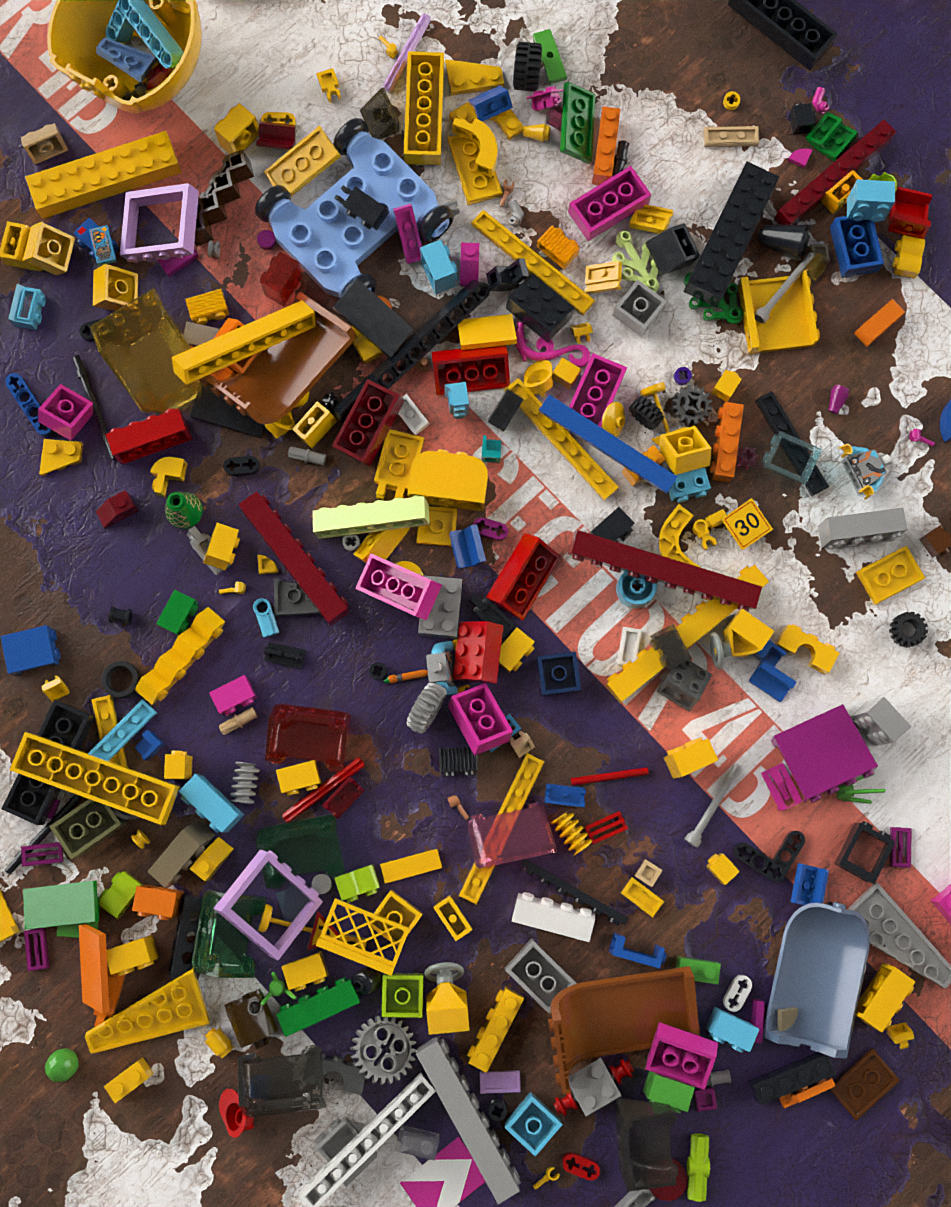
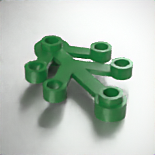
(727, 309)

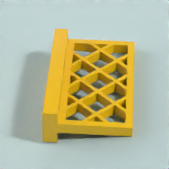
(358, 954)

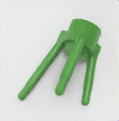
(847, 793)
(277, 988)

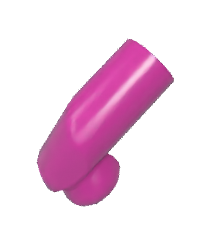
(820, 106)

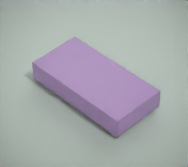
(500, 1081)

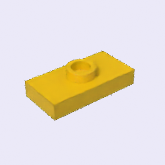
(642, 897)

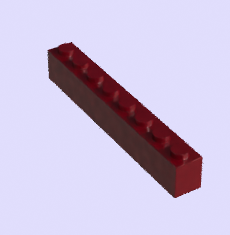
(851, 160)
(294, 559)

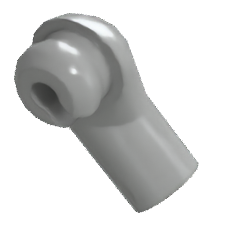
(517, 215)

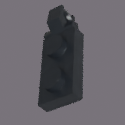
(489, 612)

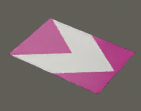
(445, 1179)

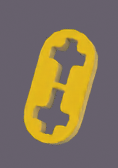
(279, 117)

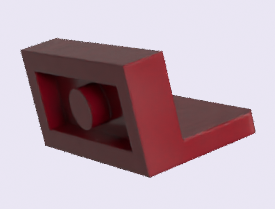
(276, 135)

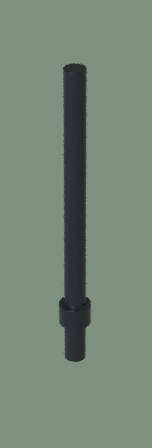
(83, 375)
(43, 833)

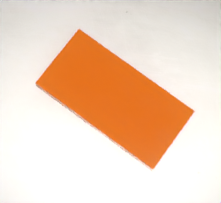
(94, 968)

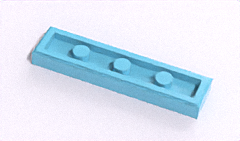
(124, 731)

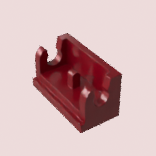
(343, 797)

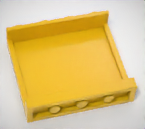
(790, 321)

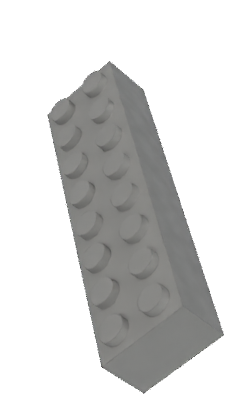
(468, 1120)

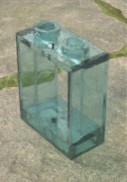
(775, 442)

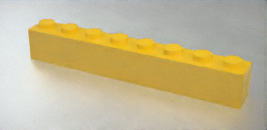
(243, 342)

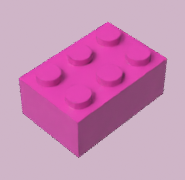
(480, 719)
(682, 1056)

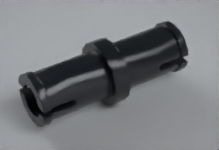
(620, 158)

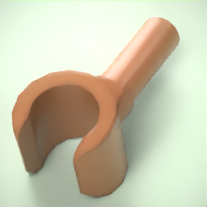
(507, 190)
(454, 801)

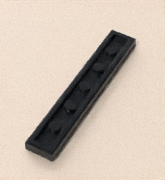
(797, 455)

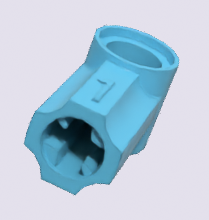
(266, 620)

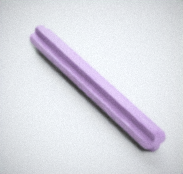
(410, 45)

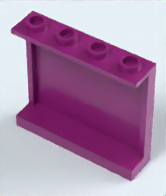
(825, 753)

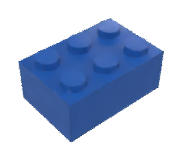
(856, 246)

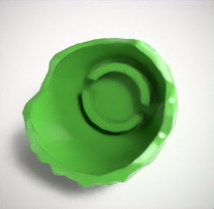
(61, 1065)

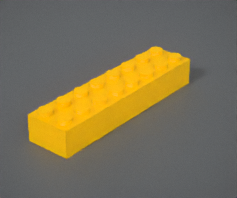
(103, 174)
(95, 778)

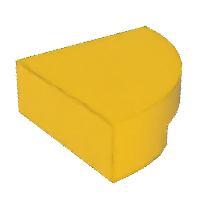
(266, 565)

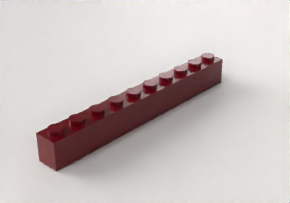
(664, 570)

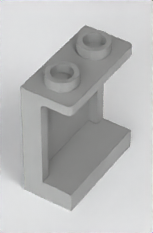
(336, 1139)

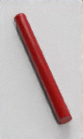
(609, 776)

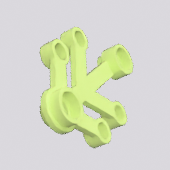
(636, 264)

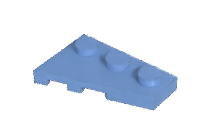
(128, 59)

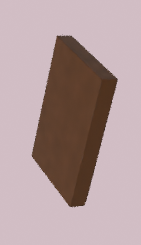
(864, 1084)

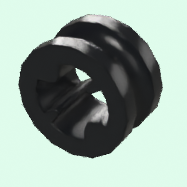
(383, 672)

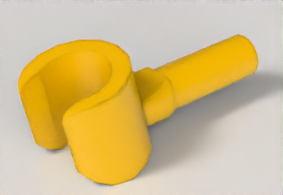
(391, 48)
(240, 588)
(546, 1178)

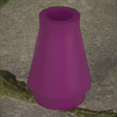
(837, 398)

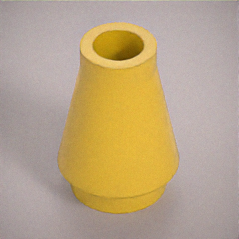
(538, 132)

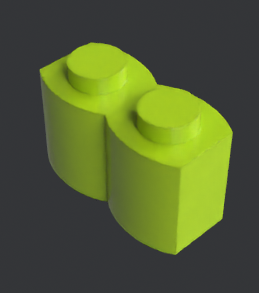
(357, 882)
(120, 894)

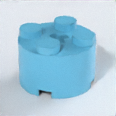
(629, 596)

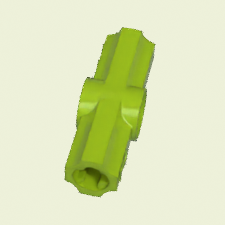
(698, 1167)

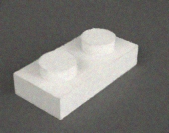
(412, 416)

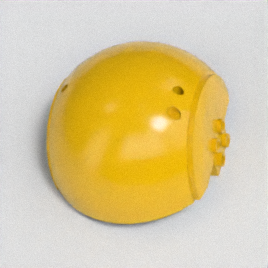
(81, 25)

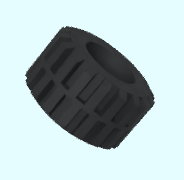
(527, 66)

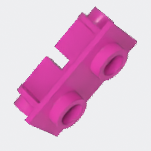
(543, 100)

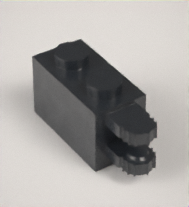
(364, 207)

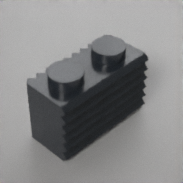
(458, 760)

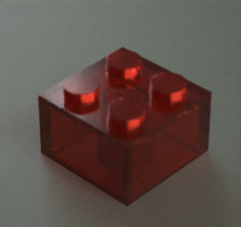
(281, 278)

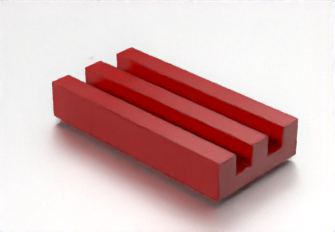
(621, 821)

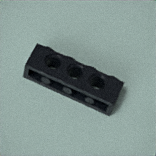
(188, 904)

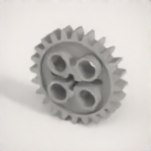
(398, 1060)

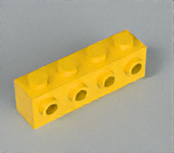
(496, 1028)

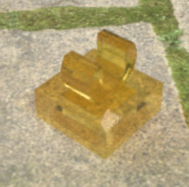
(816, 266)

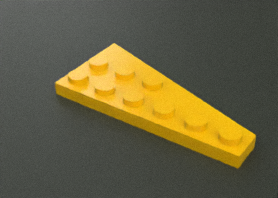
(163, 1012)

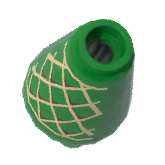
(183, 510)

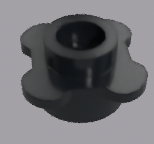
(330, 401)

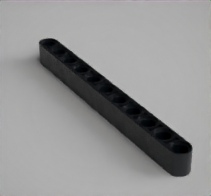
(416, 341)

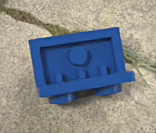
(809, 885)

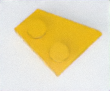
(59, 454)

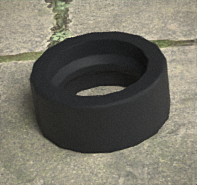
(107, 675)

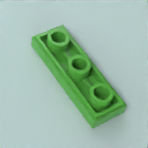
(553, 66)

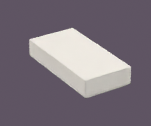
(629, 645)

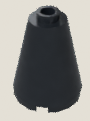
(786, 239)

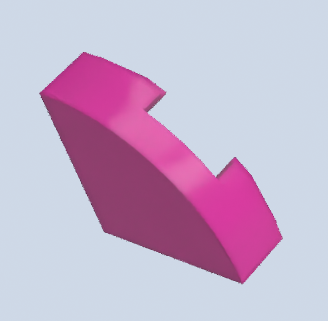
(800, 157)

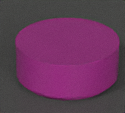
(266, 239)

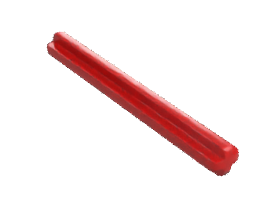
(323, 790)

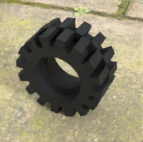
(646, 412)
(920, 630)

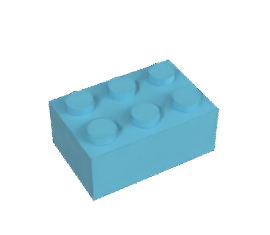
(210, 804)

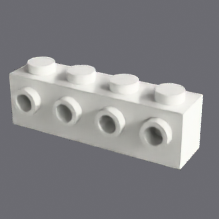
(553, 916)

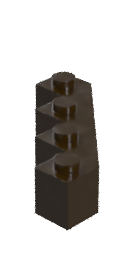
(221, 190)

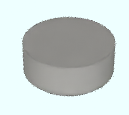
(322, 883)

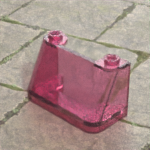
(510, 836)

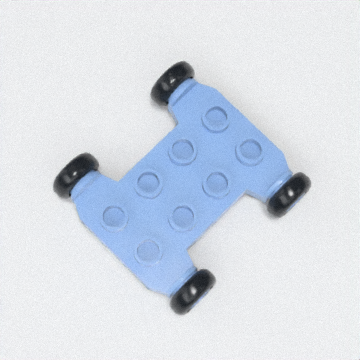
(329, 240)

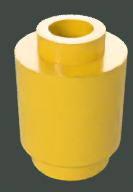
(218, 1042)

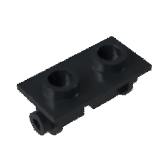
(284, 655)

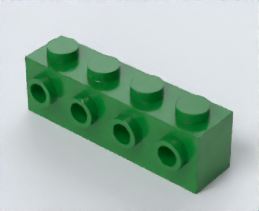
(317, 1007)

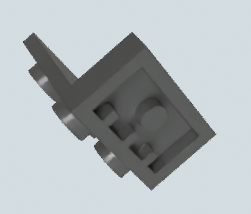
(685, 685)

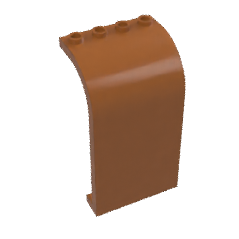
(287, 370)
(619, 1015)

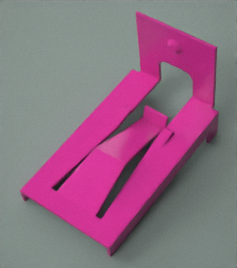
(777, 777)

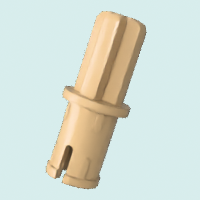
(238, 721)

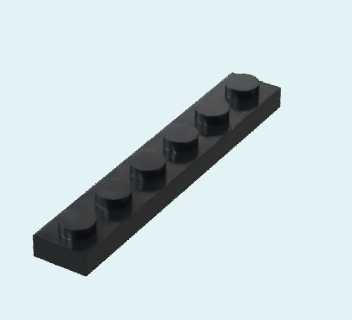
(580, 897)

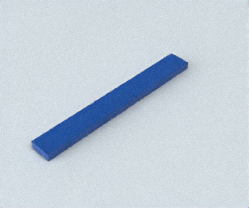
(607, 444)

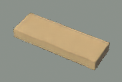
(731, 136)

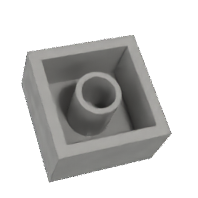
(639, 308)

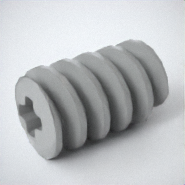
(244, 781)

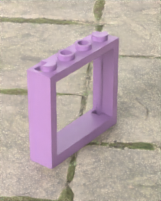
(135, 199)
(243, 881)

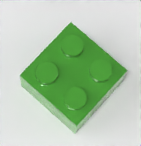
(668, 1091)

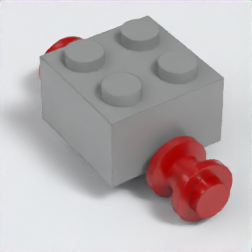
(593, 1087)

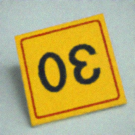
(746, 524)

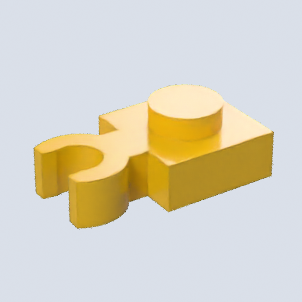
(329, 83)

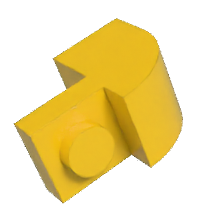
(166, 469)

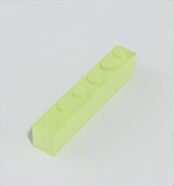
(371, 517)

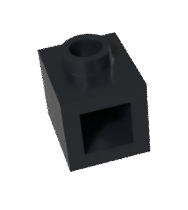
(802, 118)

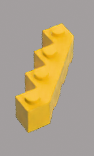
(175, 662)

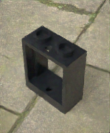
(843, 863)

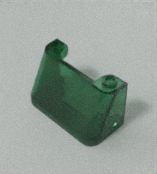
(304, 847)
(219, 945)

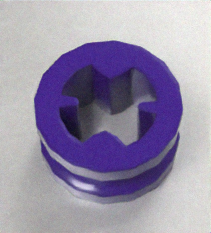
(688, 375)

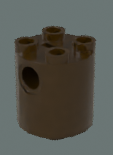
(251, 1020)

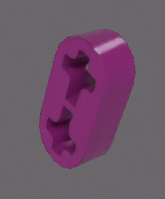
(491, 524)

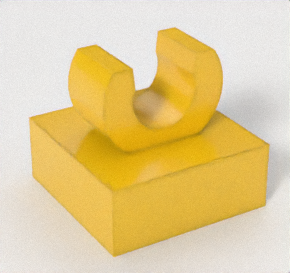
(580, 330)
(55, 689)
(900, 1034)

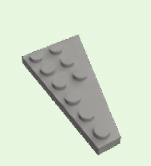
(899, 937)

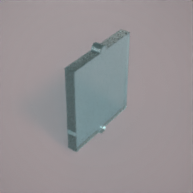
(292, 902)

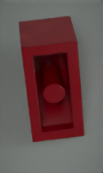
(116, 509)

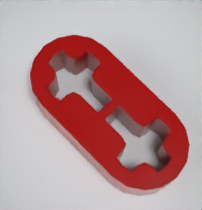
(578, 1170)

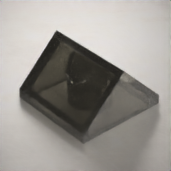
(380, 116)

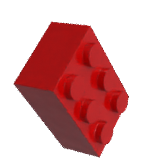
(478, 652)

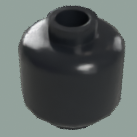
(367, 980)

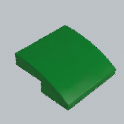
(831, 136)

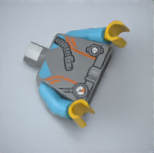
(864, 468)
(441, 667)

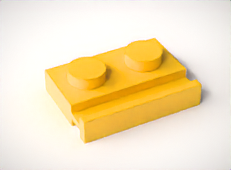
(651, 219)
(603, 277)

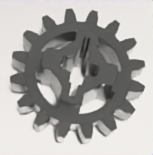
(688, 398)

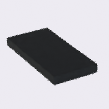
(372, 318)
(216, 411)

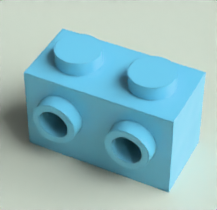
(690, 484)

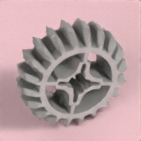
(426, 707)

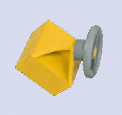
(742, 638)
(446, 1003)

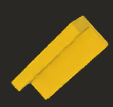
(380, 543)

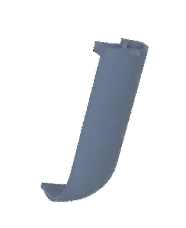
(820, 975)

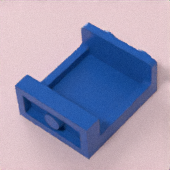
(30, 649)
(655, 960)

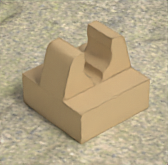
(522, 744)
(648, 873)

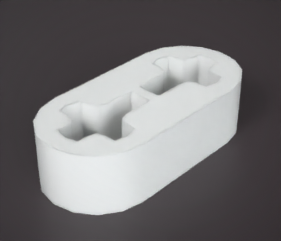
(742, 994)

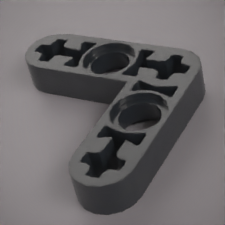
(776, 861)

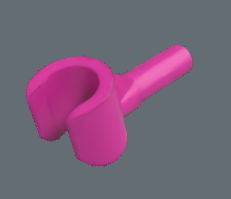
(915, 436)

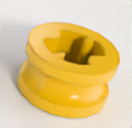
(735, 96)
(140, 839)

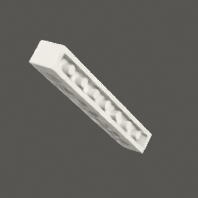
(367, 1141)

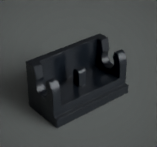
(505, 409)

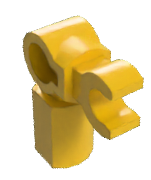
(701, 527)

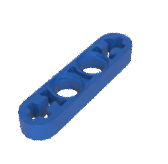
(28, 405)

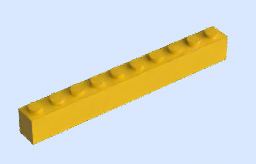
(690, 631)

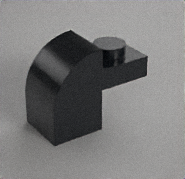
(507, 277)

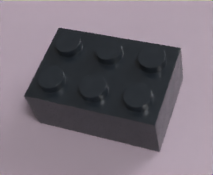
(539, 307)

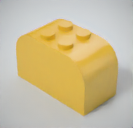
(449, 477)

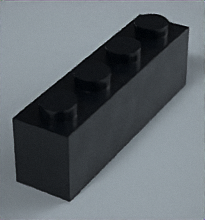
(791, 1077)

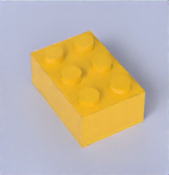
(690, 758)
(884, 997)

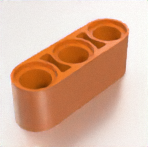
(879, 322)

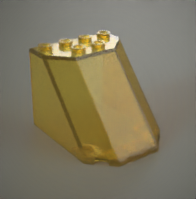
(139, 350)

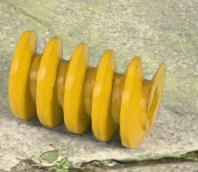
(571, 832)

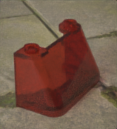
(307, 735)

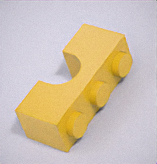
(822, 655)

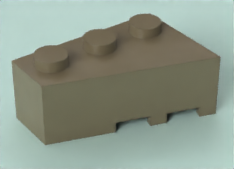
(181, 853)

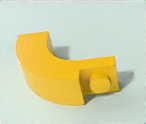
(484, 139)

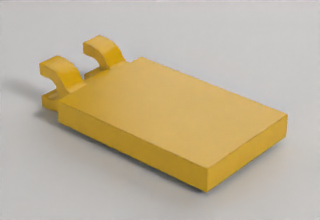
(396, 462)

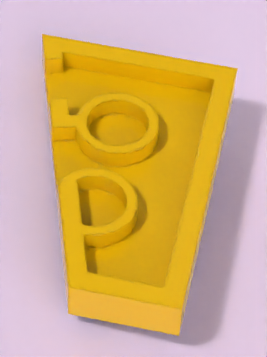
(472, 77)

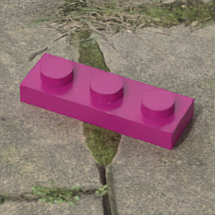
(408, 232)

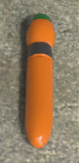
(405, 676)

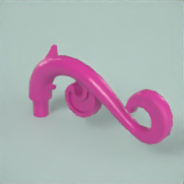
(549, 354)

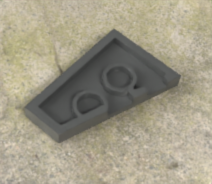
(291, 600)

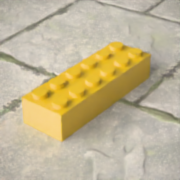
(424, 108)

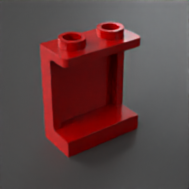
(910, 213)

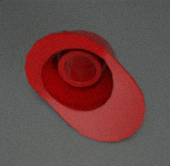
(232, 1115)

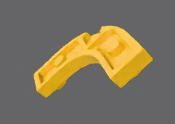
(506, 120)
(670, 534)

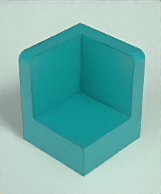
(491, 450)

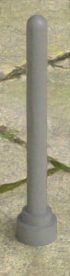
(762, 314)
(694, 837)

